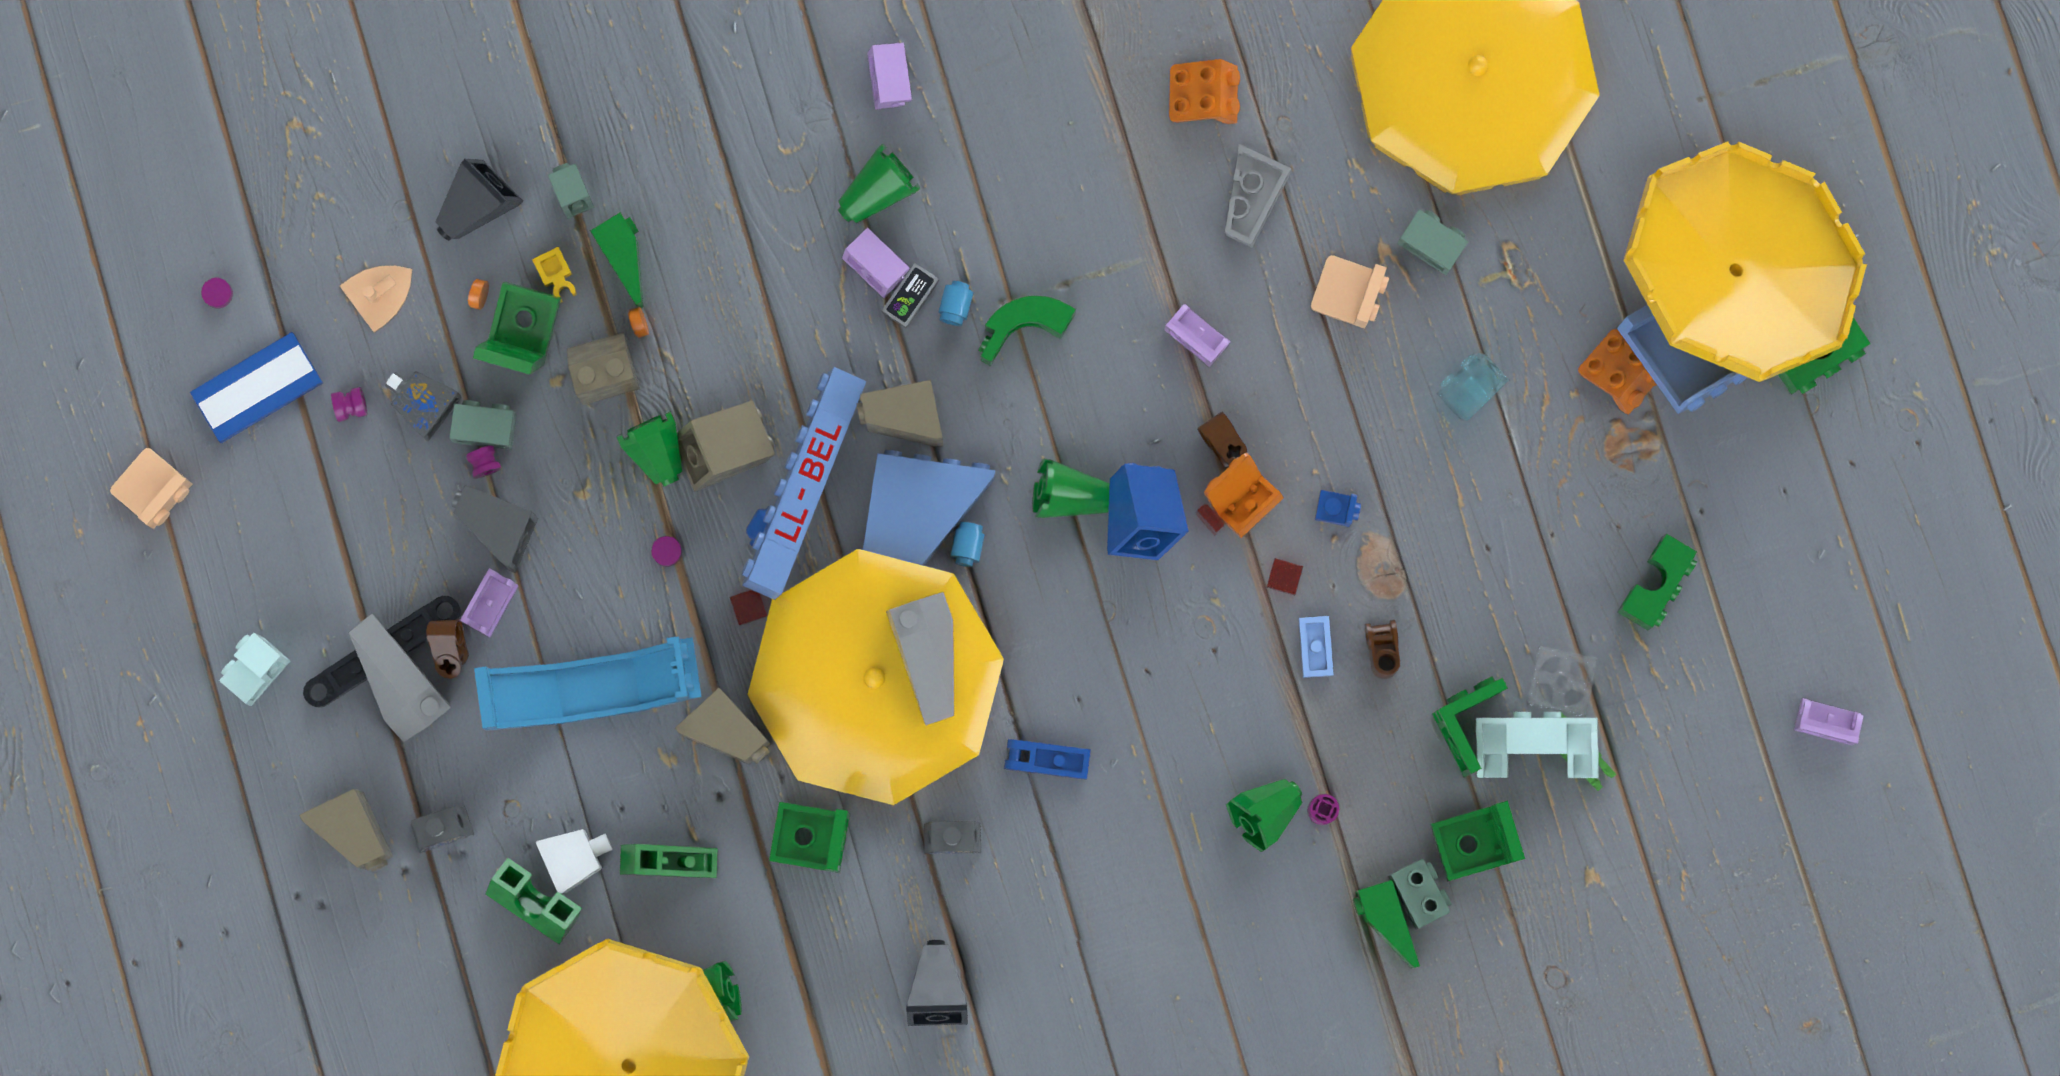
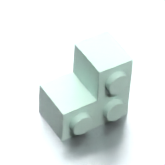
(254, 670)

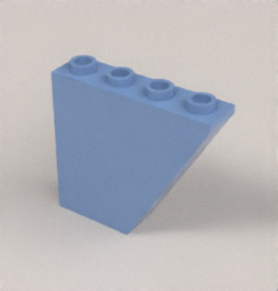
(920, 503)

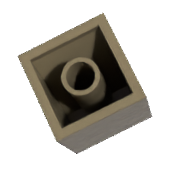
(602, 369)
(903, 413)
(724, 445)
(725, 729)
(350, 829)

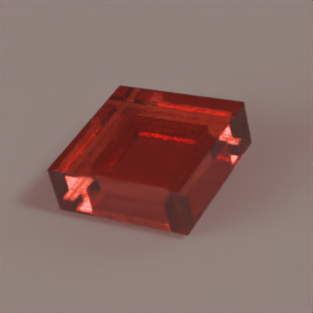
(1210, 519)
(1284, 576)
(748, 607)

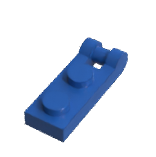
(1048, 759)

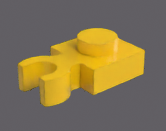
(553, 270)

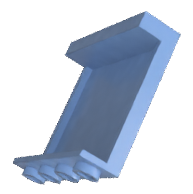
(1679, 375)

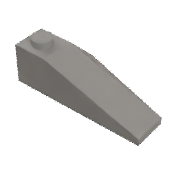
(926, 646)
(399, 686)

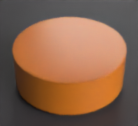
(478, 294)
(638, 322)

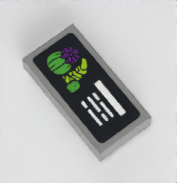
(910, 295)

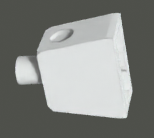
(572, 857)

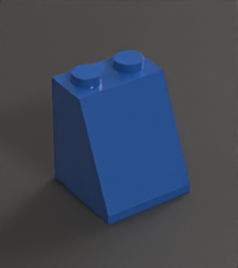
(1144, 512)

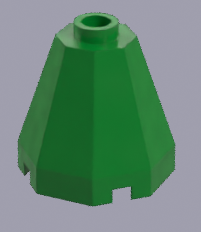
(655, 448)
(1265, 812)

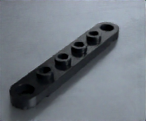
(348, 671)

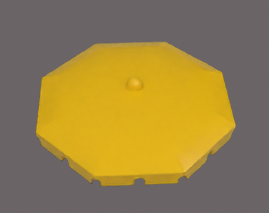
(1474, 87)
(1745, 261)
(840, 690)
(620, 1016)

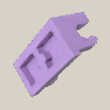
(889, 75)
(875, 262)
(1196, 335)
(489, 603)
(1828, 722)

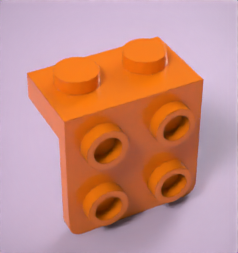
(1204, 91)
(1618, 372)
(1242, 495)

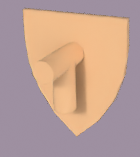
(378, 293)

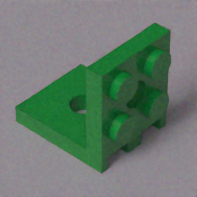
(510, 342)
(1451, 729)
(1494, 836)
(828, 838)

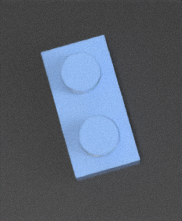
(1315, 646)

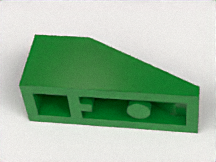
(621, 249)
(668, 861)
(1384, 914)

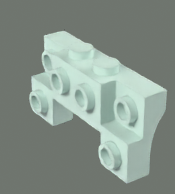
(1537, 736)

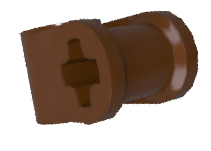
(1221, 437)
(447, 646)
(1383, 646)

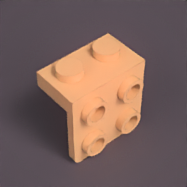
(1349, 291)
(151, 488)

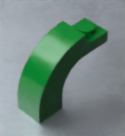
(1024, 312)

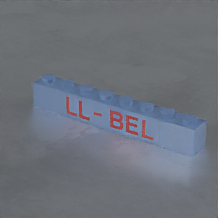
(803, 484)

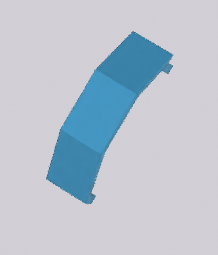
(588, 687)

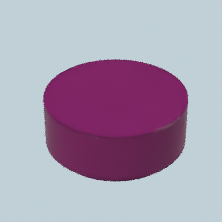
(217, 293)
(666, 551)

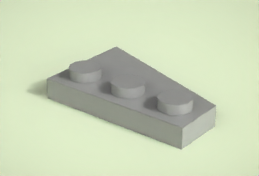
(1254, 194)

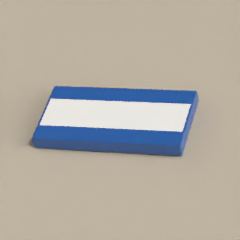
(256, 387)

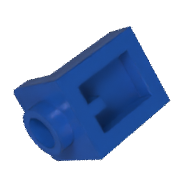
(1337, 508)

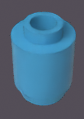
(955, 303)
(967, 544)

